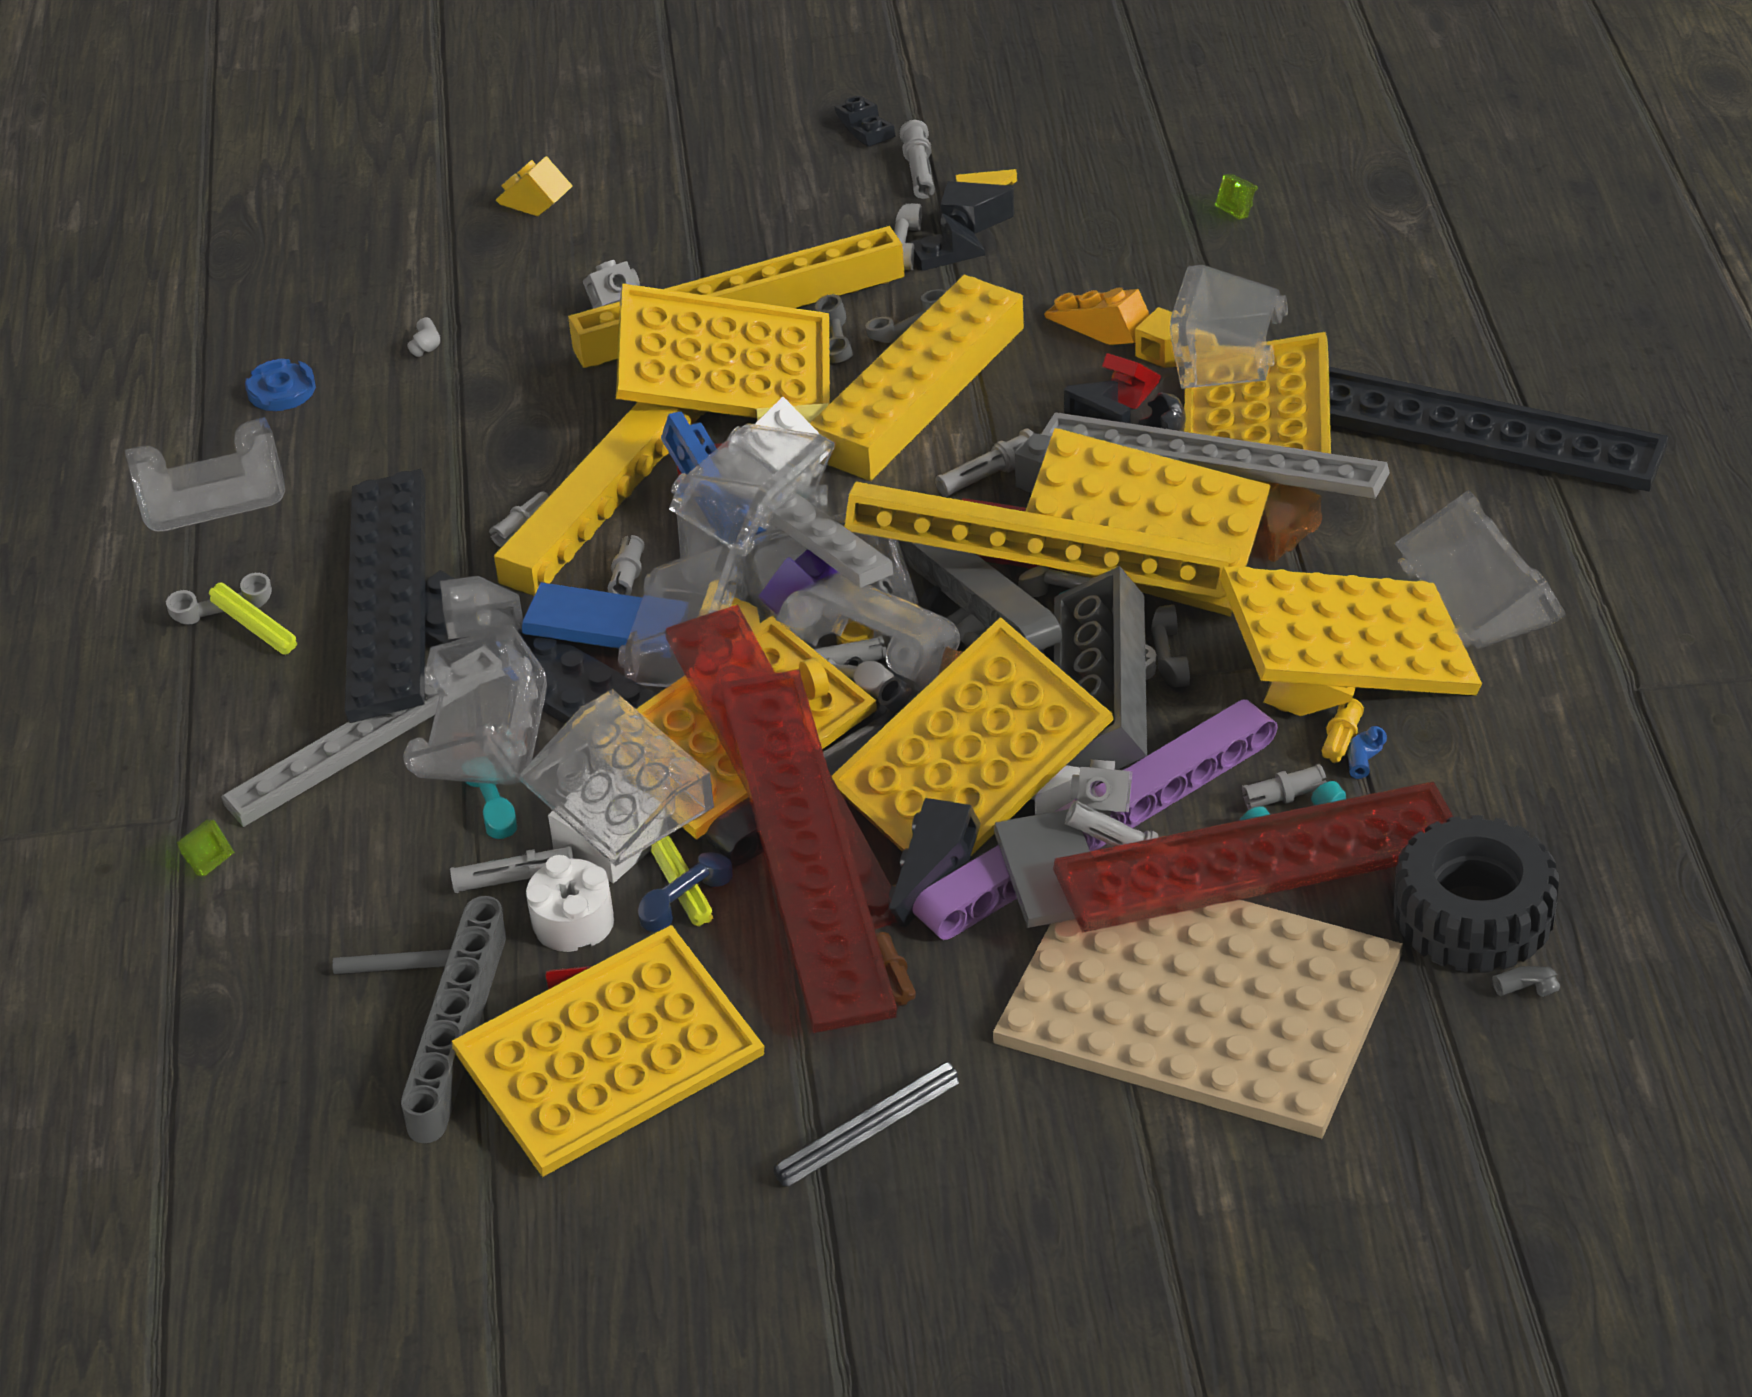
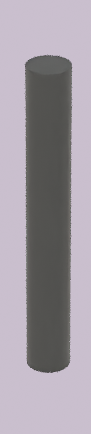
(392, 961)

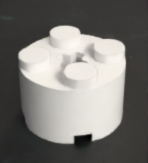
(570, 903)

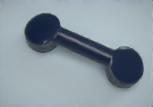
(655, 906)

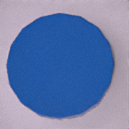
(280, 385)

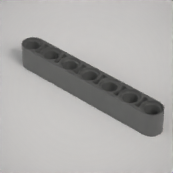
(983, 591)
(455, 1011)

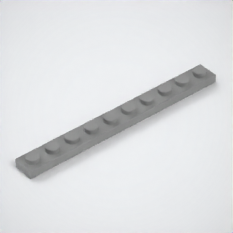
(1238, 457)

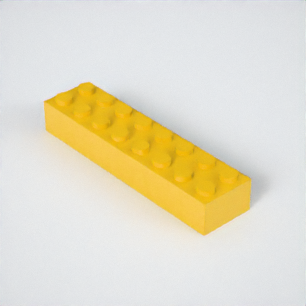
(919, 375)

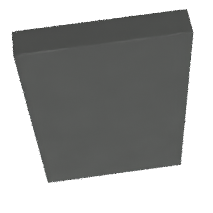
(1029, 855)

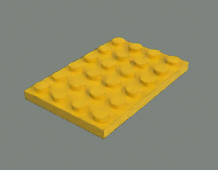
(719, 352)
(1282, 411)
(1150, 495)
(1348, 631)
(683, 720)
(976, 737)
(607, 1049)

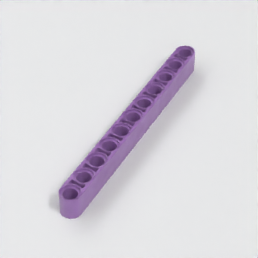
(1156, 783)

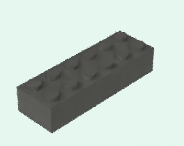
(1106, 656)

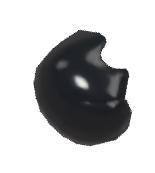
(1166, 413)

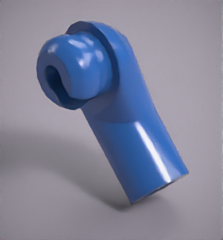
(1362, 749)

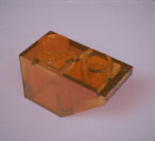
(1289, 518)

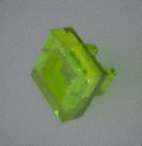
(1236, 196)
(205, 847)

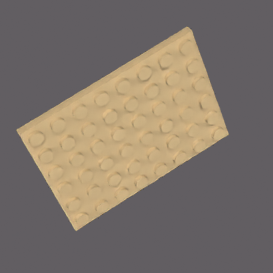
(1209, 1007)

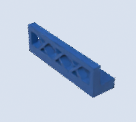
(688, 444)

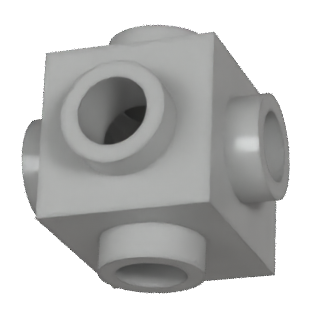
(606, 284)
(1117, 787)

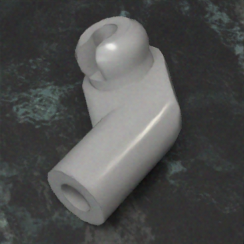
(425, 339)

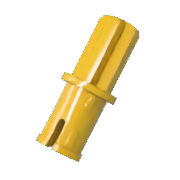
(1342, 729)

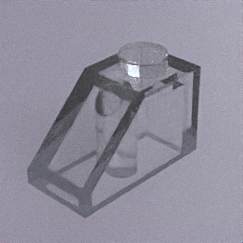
(478, 606)

